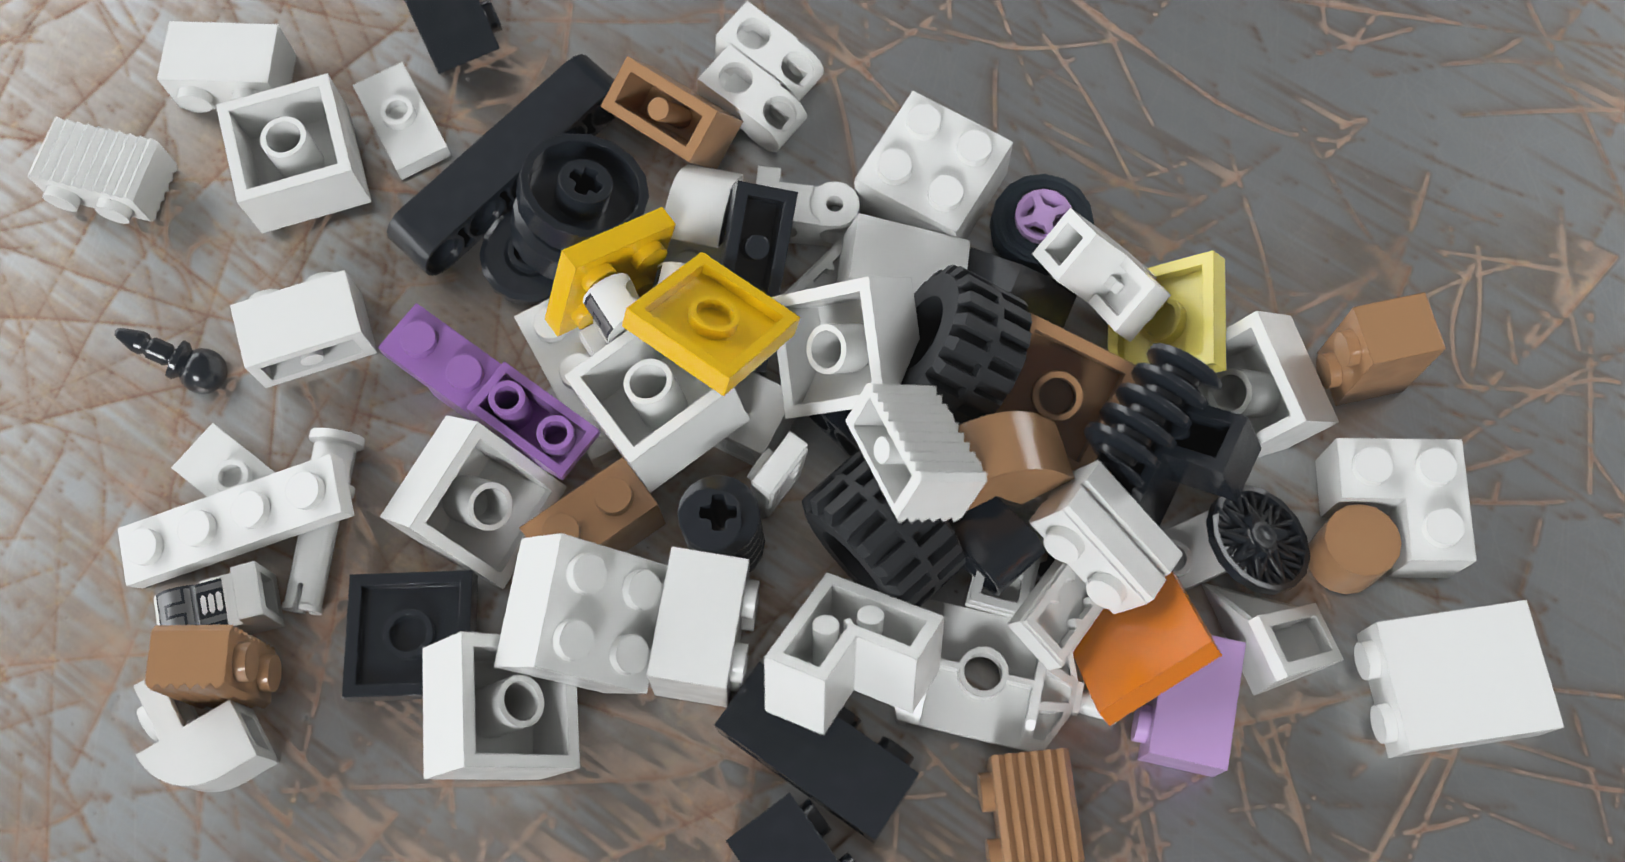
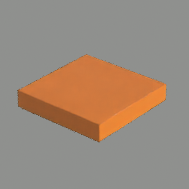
(1143, 651)

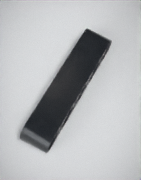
(482, 182)
(990, 534)

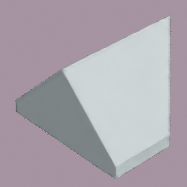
(1279, 636)

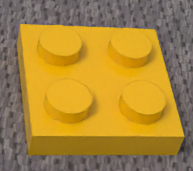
(627, 248)
(711, 322)

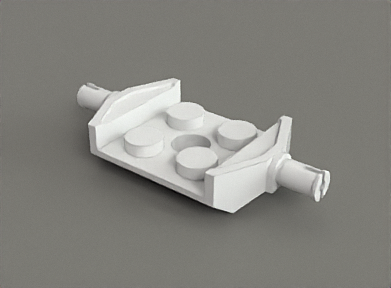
(1018, 712)

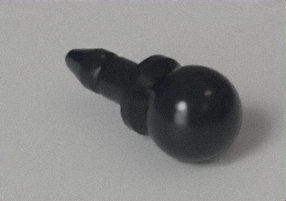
(198, 369)

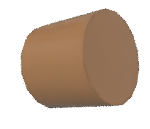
(1354, 549)

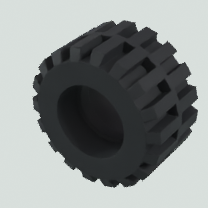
(968, 342)
(869, 542)

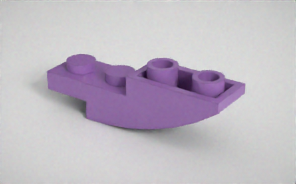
(489, 392)

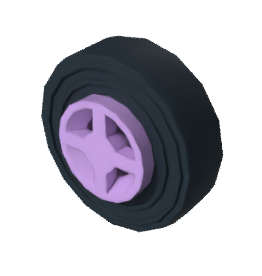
(1031, 202)

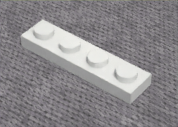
(235, 521)

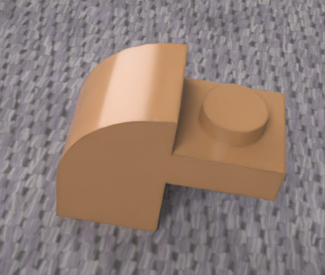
(1019, 455)

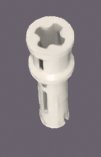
(316, 547)

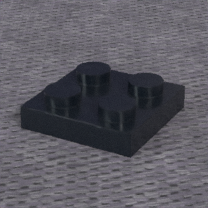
(392, 623)

